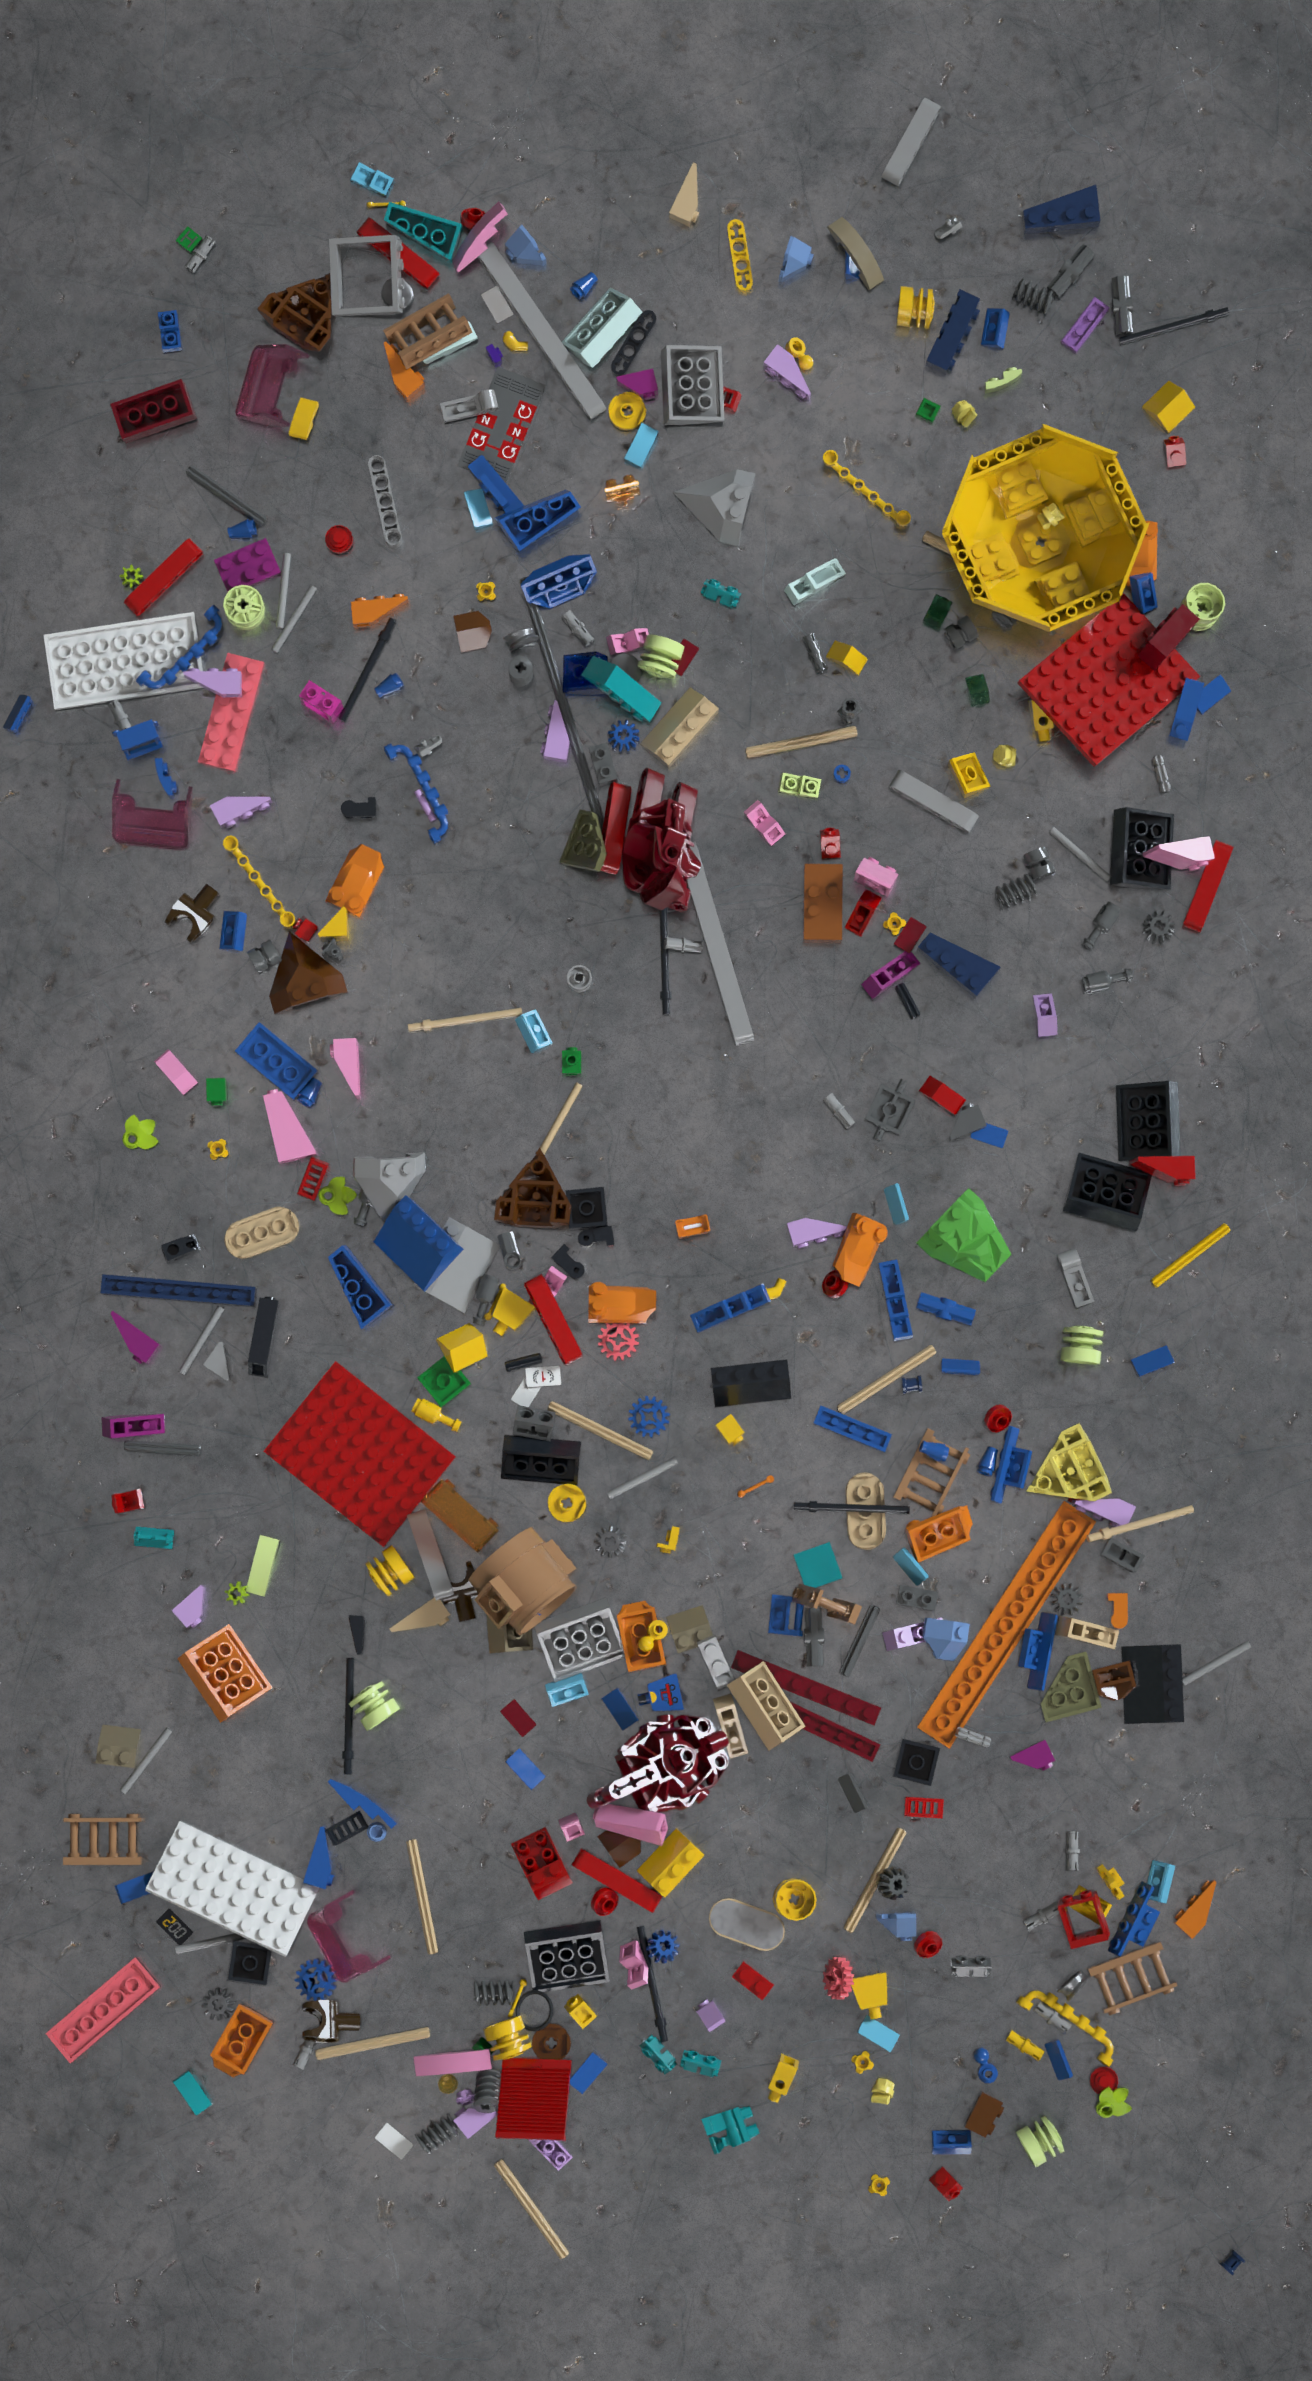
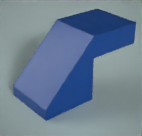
(133, 1888)

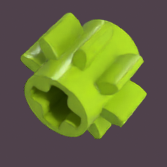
(132, 571)
(240, 1589)

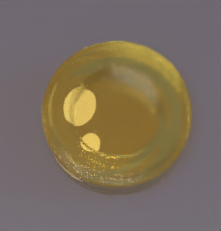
(448, 2083)

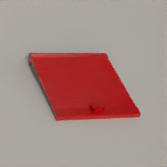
(533, 2099)

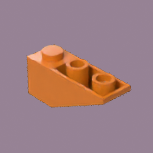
(405, 380)
(372, 611)
(1195, 1915)

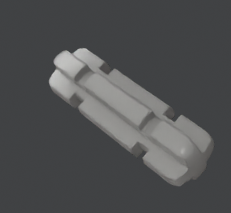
(1161, 773)
(973, 1737)

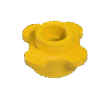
(485, 586)
(899, 923)
(217, 1144)
(867, 2063)
(879, 2190)

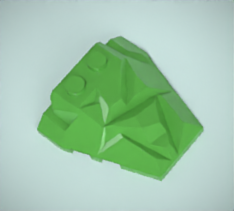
(967, 1238)

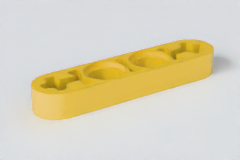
(737, 256)

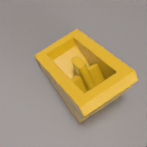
(847, 657)

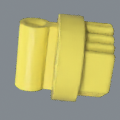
(964, 413)
(1050, 515)
(1005, 755)
(882, 2091)

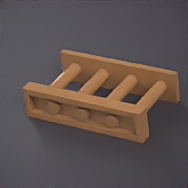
(434, 342)
(912, 1474)
(836, 1608)
(93, 1857)
(1116, 1965)

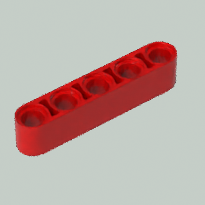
(413, 264)
(163, 577)
(615, 825)
(1207, 887)
(553, 1319)
(617, 1880)

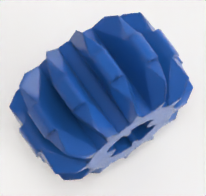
(619, 731)
(655, 1948)

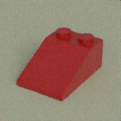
(1170, 1169)

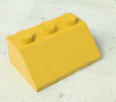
(670, 1863)

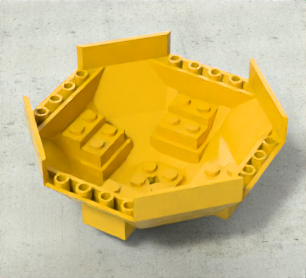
(1083, 557)

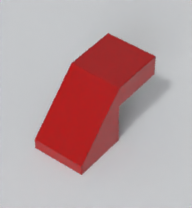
(942, 1095)

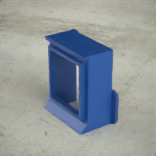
(137, 736)

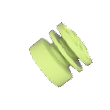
(1209, 600)
(252, 614)
(662, 652)
(1081, 1345)
(374, 1705)
(1040, 2141)

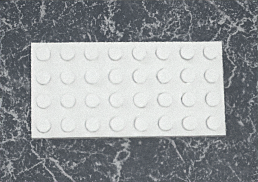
(106, 660)
(232, 1889)

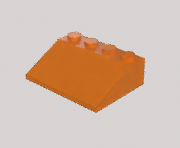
(224, 1673)

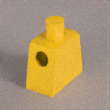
(1035, 714)
(511, 1312)
(871, 1993)
(785, 2071)

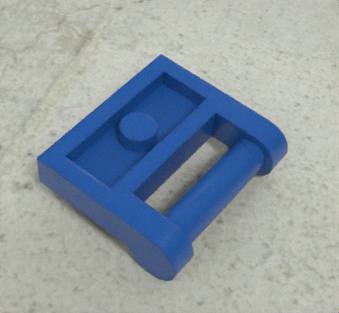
(780, 1616)

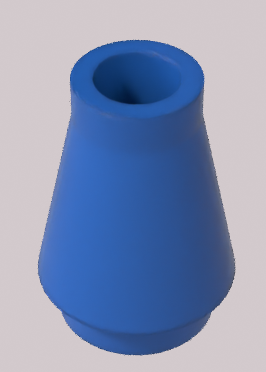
(583, 285)
(244, 529)
(389, 685)
(309, 1094)
(934, 1450)
(988, 1462)

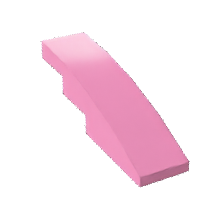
(475, 241)
(452, 2062)

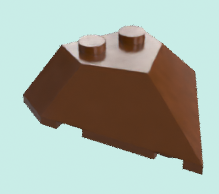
(301, 312)
(303, 977)
(534, 1198)

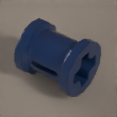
(911, 1384)
(1232, 2262)

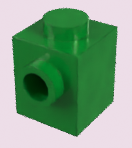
(571, 1062)
(216, 1091)

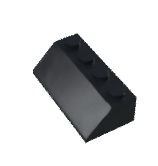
(750, 1383)
(540, 1460)

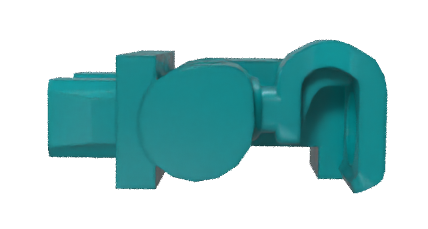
(734, 2124)

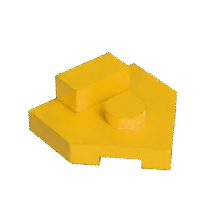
(1112, 1880)

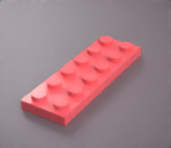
(231, 717)
(102, 2010)

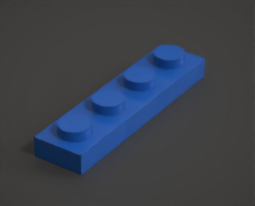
(852, 1428)

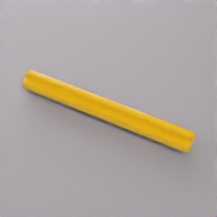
(1190, 1255)

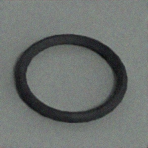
(550, 2007)

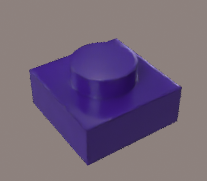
(494, 354)

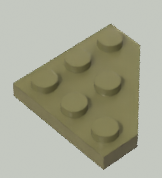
(585, 843)
(1071, 1690)

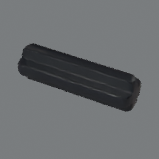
(907, 1000)
(523, 1362)

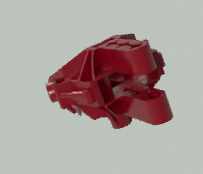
(658, 844)
(650, 1772)

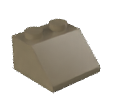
(689, 1628)
(507, 1639)
(118, 1746)

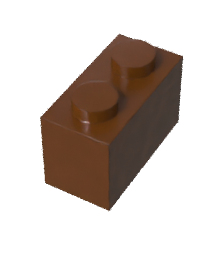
(983, 2114)

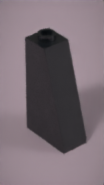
(263, 1337)

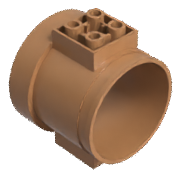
(523, 1581)

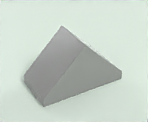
(218, 1362)

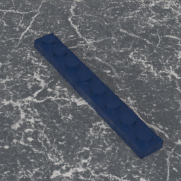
(178, 1290)

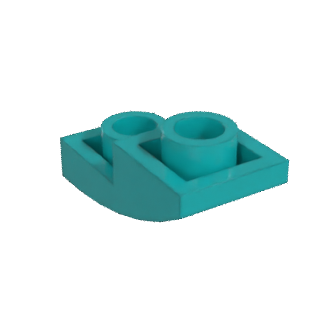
(192, 2092)

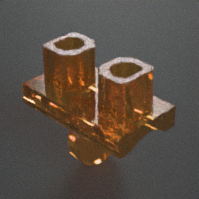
(623, 491)

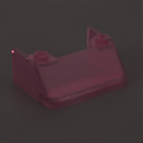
(264, 383)
(150, 825)
(321, 1926)

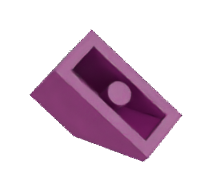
(641, 383)
(1035, 1756)

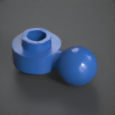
(981, 2056)

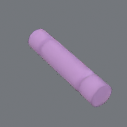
(425, 805)

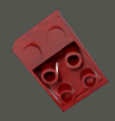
(541, 1863)

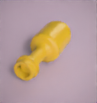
(431, 1413)

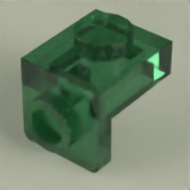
(938, 611)
(977, 690)

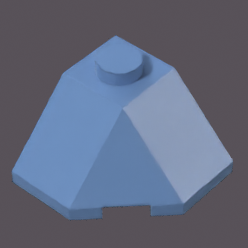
(524, 248)
(795, 259)
(945, 1637)
(899, 1924)

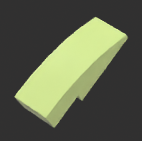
(262, 1565)

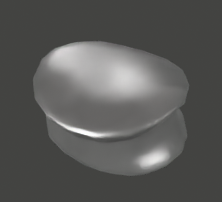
(386, 293)
(520, 638)
(628, 664)
(1073, 1985)

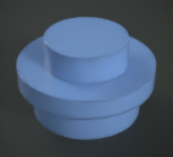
(376, 1831)

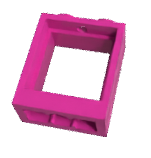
(325, 705)

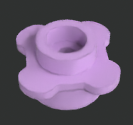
(465, 2097)

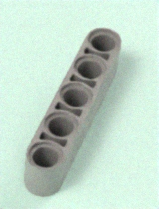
(911, 141)
(381, 493)
(933, 801)
(430, 1554)

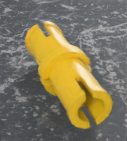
(1025, 2045)

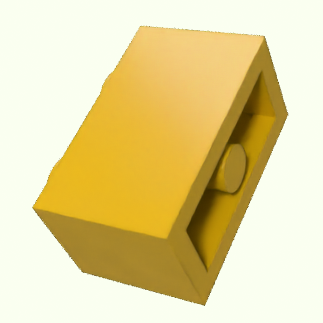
(730, 1430)

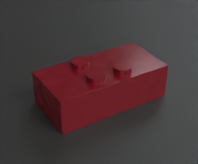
(153, 411)

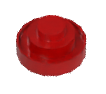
(470, 217)
(339, 539)
(834, 1285)
(998, 1418)
(604, 1901)
(928, 1944)
(1102, 2078)

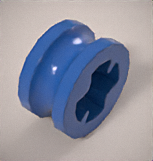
(837, 777)

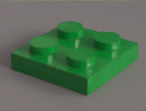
(442, 1382)

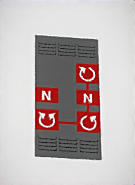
(502, 432)

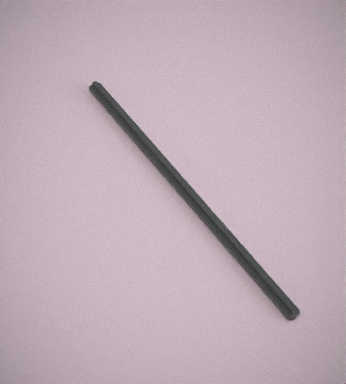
(565, 710)

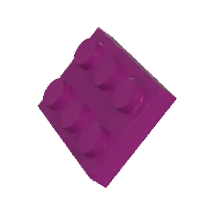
(248, 565)

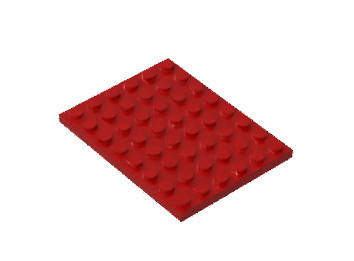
(1099, 685)
(359, 1454)

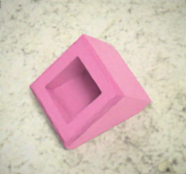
(571, 1827)

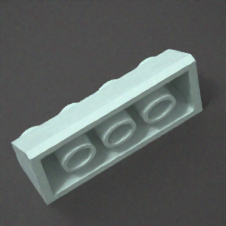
(601, 327)

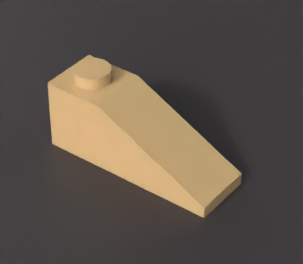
(686, 203)
(426, 1616)
(1087, 1632)
(730, 1725)

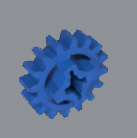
(656, 1406)
(307, 1976)

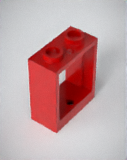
(1088, 1937)

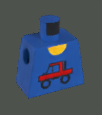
(663, 1694)

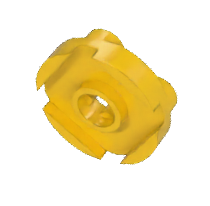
(636, 405)
(570, 1513)

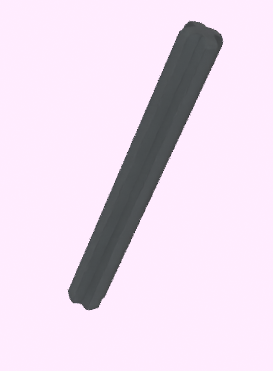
(226, 495)

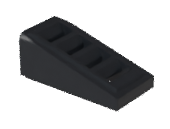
(357, 1626)
(334, 1840)

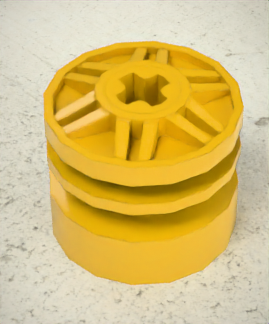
(915, 307)
(389, 1570)
(804, 1903)
(507, 2038)

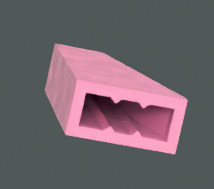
(287, 1133)
(632, 1822)

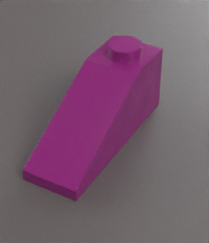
(890, 974)
(137, 1342)
(132, 1425)

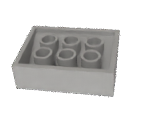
(692, 384)
(462, 1277)
(580, 1640)

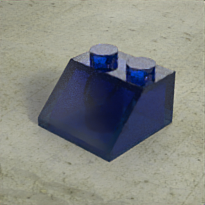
(572, 670)

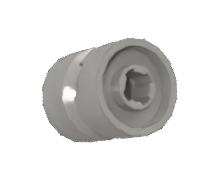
(579, 978)

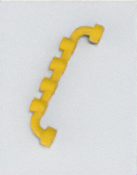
(902, 517)
(231, 844)
(1067, 2012)

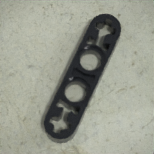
(635, 344)

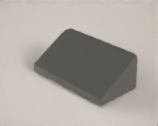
(853, 1792)

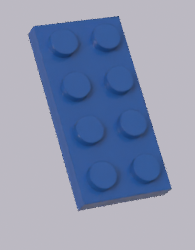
(276, 1061)

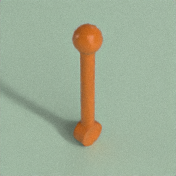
(769, 1479)

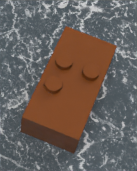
(822, 903)

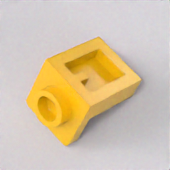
(672, 1538)
(580, 2011)

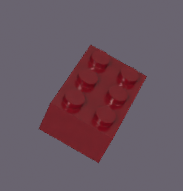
(1167, 636)

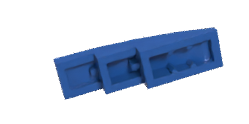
(895, 1300)
(730, 1308)
(356, 1799)

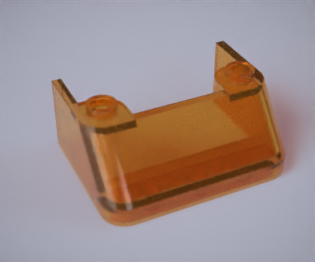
(460, 1515)

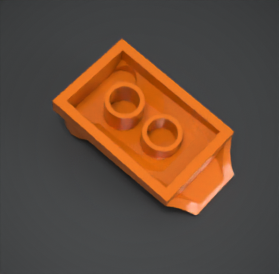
(1147, 556)
(356, 880)
(858, 1248)
(620, 1304)
(939, 1532)
(633, 1625)
(240, 2041)

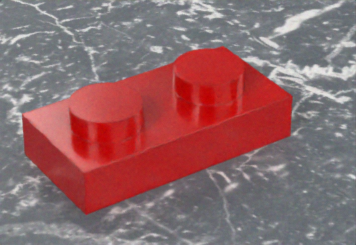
(752, 1980)

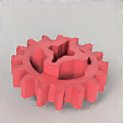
(616, 1348)
(838, 1978)

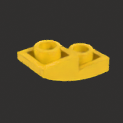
(303, 418)

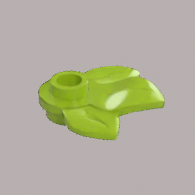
(142, 1132)
(340, 1195)
(1113, 2102)

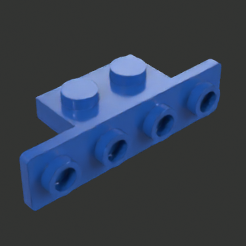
(495, 485)
(1012, 1466)
(1037, 1650)
(1136, 1922)

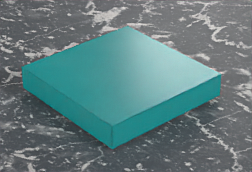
(818, 1566)

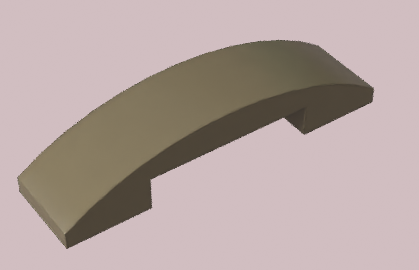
(858, 252)

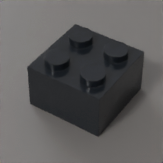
(587, 1208)
(916, 1762)
(249, 1964)

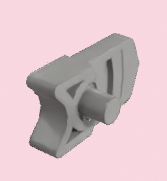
(950, 226)
(426, 746)

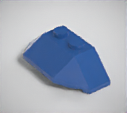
(559, 580)

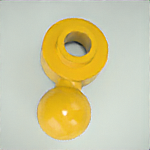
(797, 348)
(646, 1643)

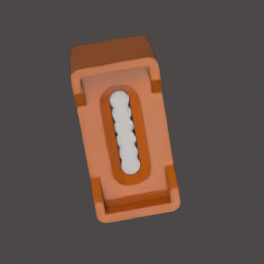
(692, 1226)

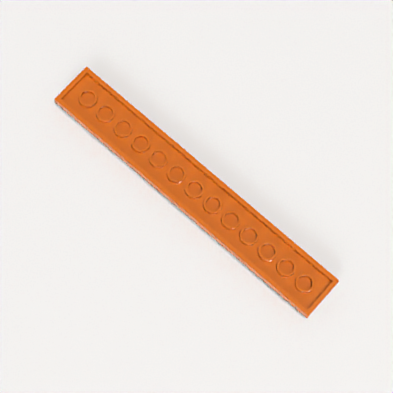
(1006, 1624)

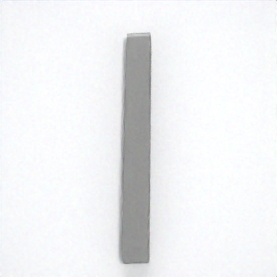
(541, 331)
(719, 955)

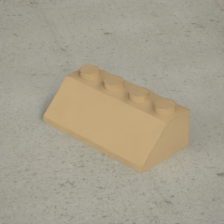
(679, 727)
(766, 1705)

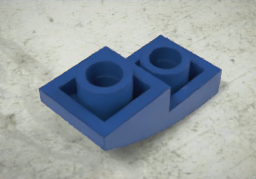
(169, 331)
(167, 782)

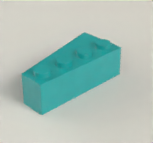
(428, 230)
(621, 688)

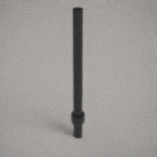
(1208, 316)
(383, 636)
(665, 994)
(813, 1507)
(348, 1754)
(660, 2022)

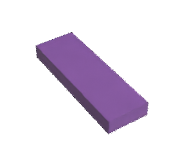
(1085, 325)

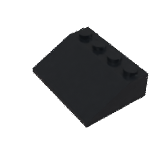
(1134, 834)
(1148, 1120)
(1107, 1192)
(1158, 1684)
(566, 1956)

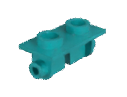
(727, 594)
(153, 1537)
(651, 2049)
(709, 2064)

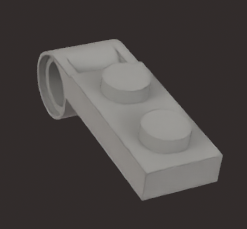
(469, 406)
(1075, 1278)
(715, 1662)

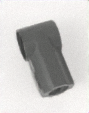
(509, 1249)

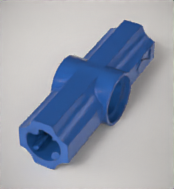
(945, 1308)

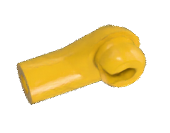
(514, 345)
(775, 1292)

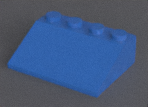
(416, 1243)

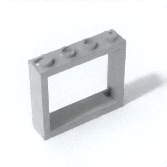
(336, 276)

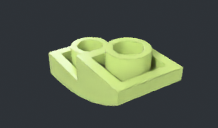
(1008, 377)
(799, 785)

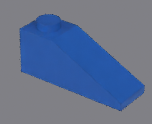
(1186, 709)
(320, 1866)

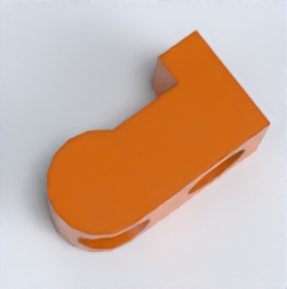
(1119, 1609)

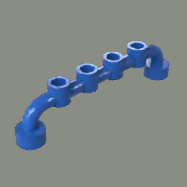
(195, 651)
(430, 793)

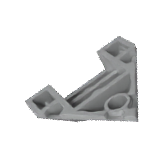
(720, 503)
(388, 1179)

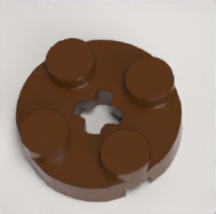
(558, 2034)

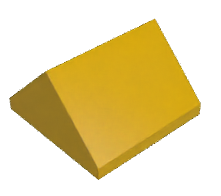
(1169, 406)
(968, 774)
(336, 928)
(462, 1347)

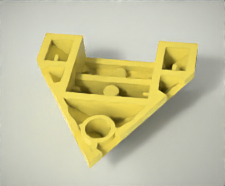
(1072, 1469)

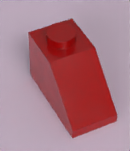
(863, 912)

